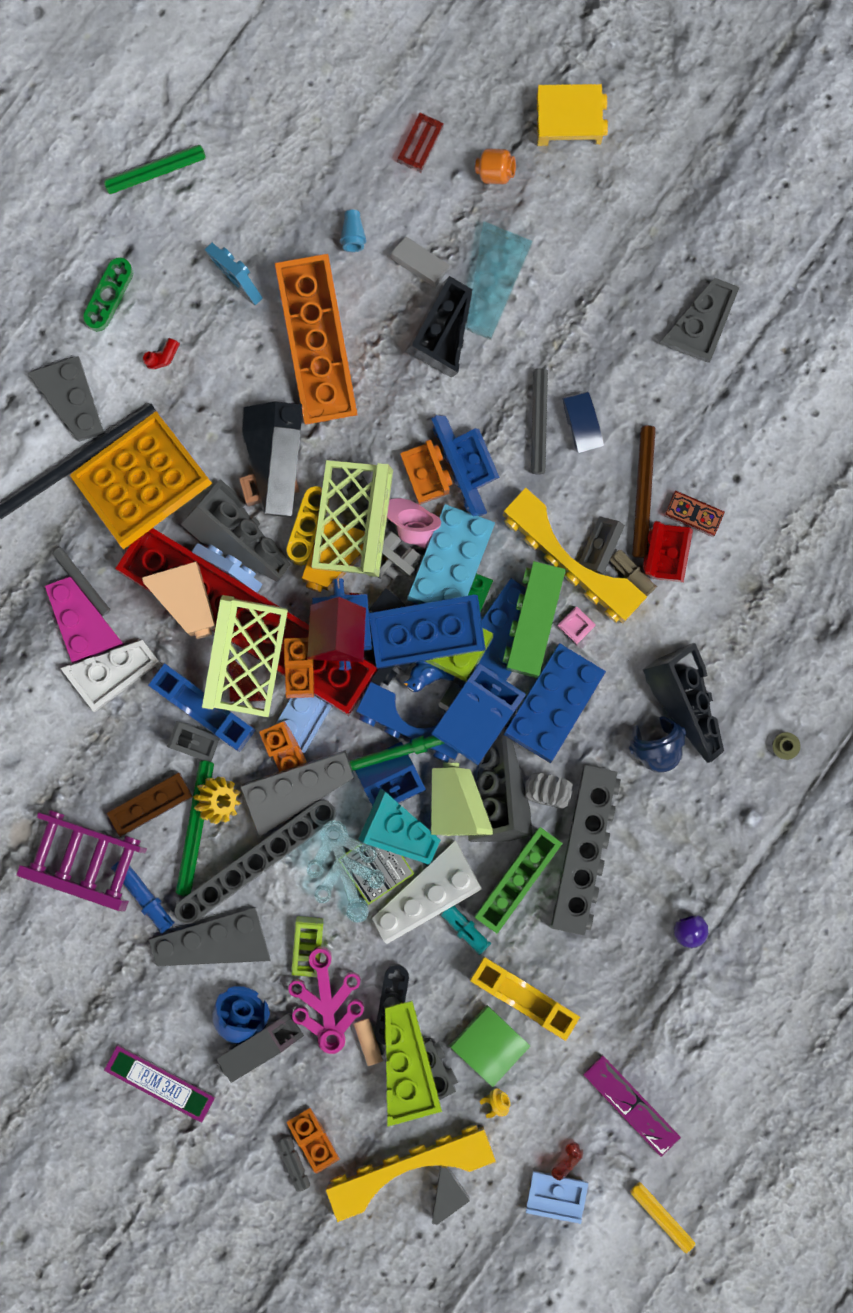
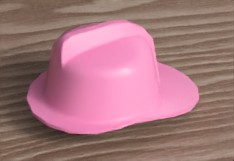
(412, 521)

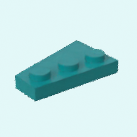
(398, 831)

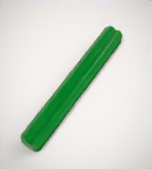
(154, 169)

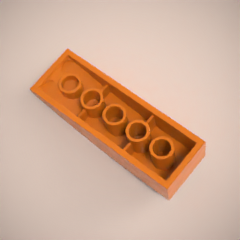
(316, 339)

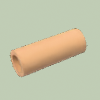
(368, 1042)

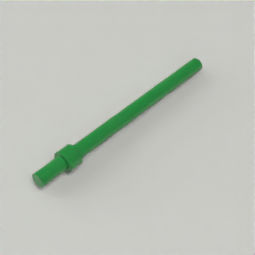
(418, 746)

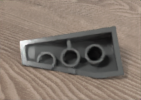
(227, 526)
(503, 793)

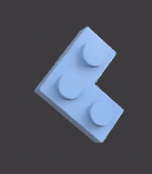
(229, 565)

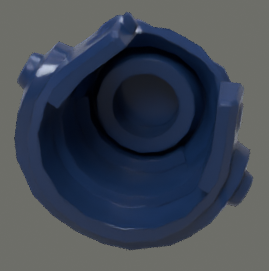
(663, 753)

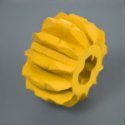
(210, 792)

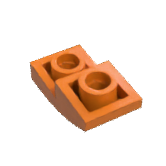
(298, 669)
(282, 746)
(313, 1140)

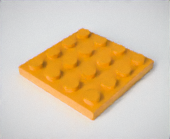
(140, 479)

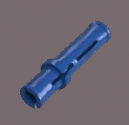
(150, 905)

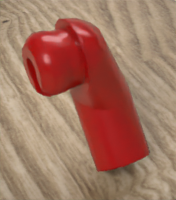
(161, 358)

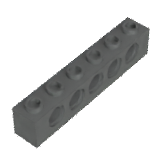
(591, 779)

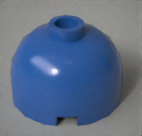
(239, 1014)

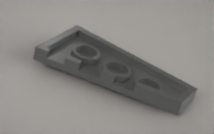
(222, 940)

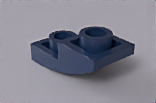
(583, 422)

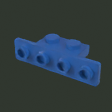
(469, 462)

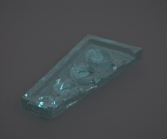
(497, 270)

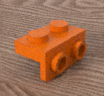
(426, 472)

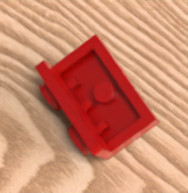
(667, 552)

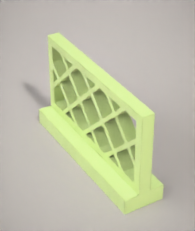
(374, 526)
(221, 650)

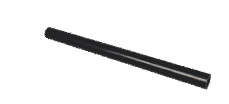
(72, 463)

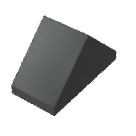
(193, 741)
(449, 1196)

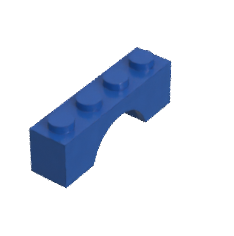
(190, 700)
(380, 707)

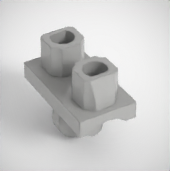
(404, 564)

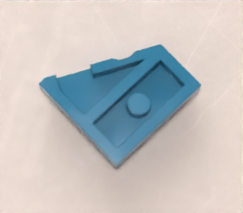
(234, 271)

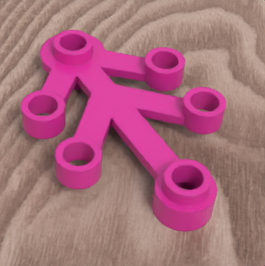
(326, 1004)

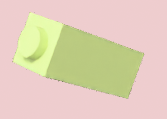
(457, 803)

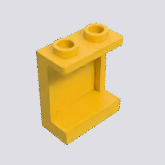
(571, 113)

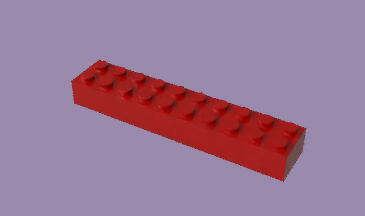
(158, 553)

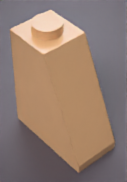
(185, 598)

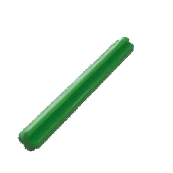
(193, 834)

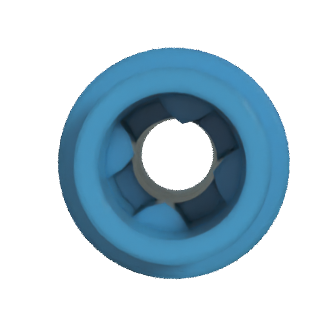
(352, 233)

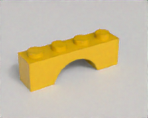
(524, 998)

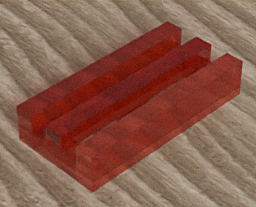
(411, 163)

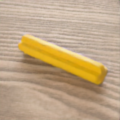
(662, 1217)

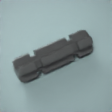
(293, 1164)

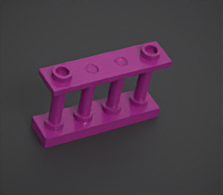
(87, 887)

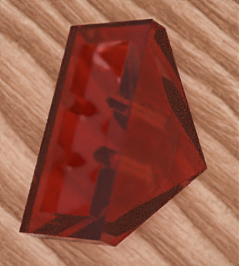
(245, 685)

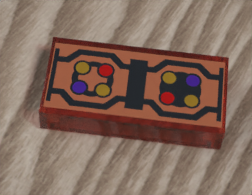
(694, 513)

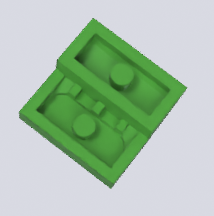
(489, 1045)

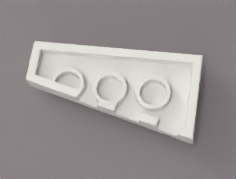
(429, 894)

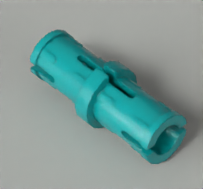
(466, 929)

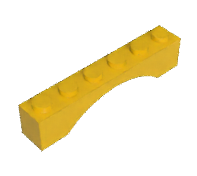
(531, 519)
(353, 1194)

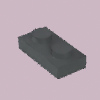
(601, 544)

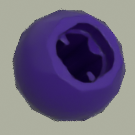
(691, 931)

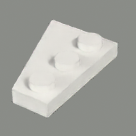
(109, 674)

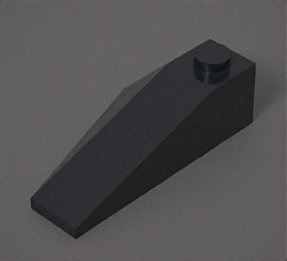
(273, 448)
(681, 690)

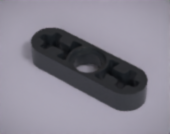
(387, 982)

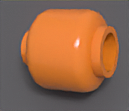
(495, 166)

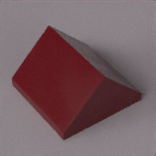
(336, 631)

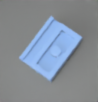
(305, 718)
(556, 1198)

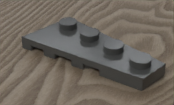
(288, 792)

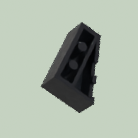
(443, 327)

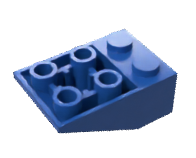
(478, 714)

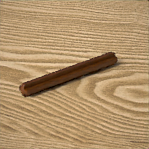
(644, 491)

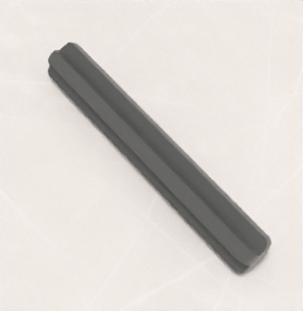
(539, 421)

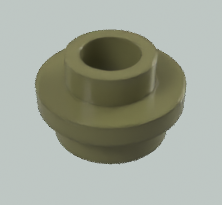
(778, 749)

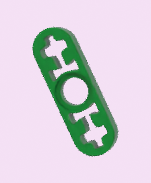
(123, 280)

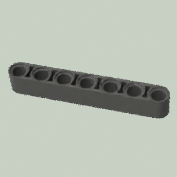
(242, 864)

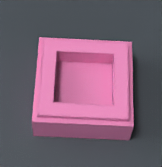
(576, 625)

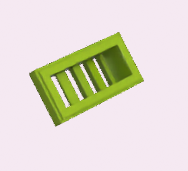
(310, 923)

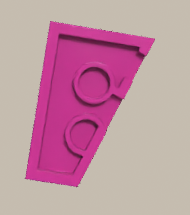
(79, 621)

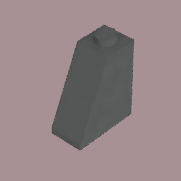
(260, 1048)

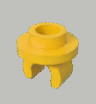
(499, 1101)

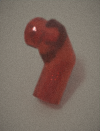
(567, 1164)

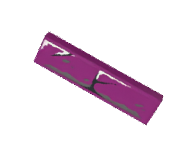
(631, 1105)

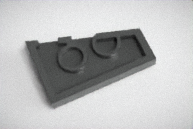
(703, 322)
(71, 397)

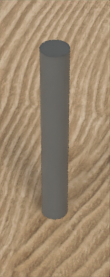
(81, 581)

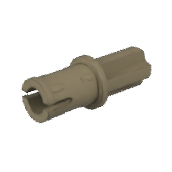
(632, 572)

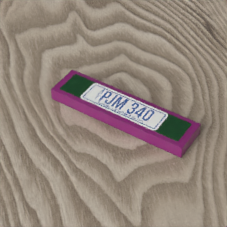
(159, 1083)

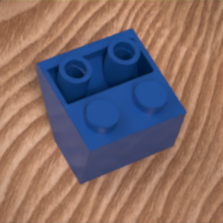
(395, 777)

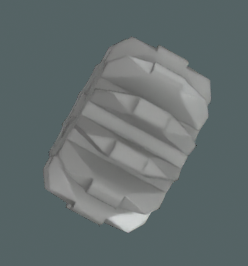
(548, 790)

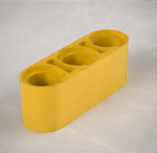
(302, 538)

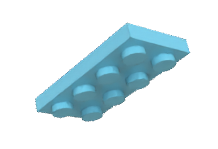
(451, 557)

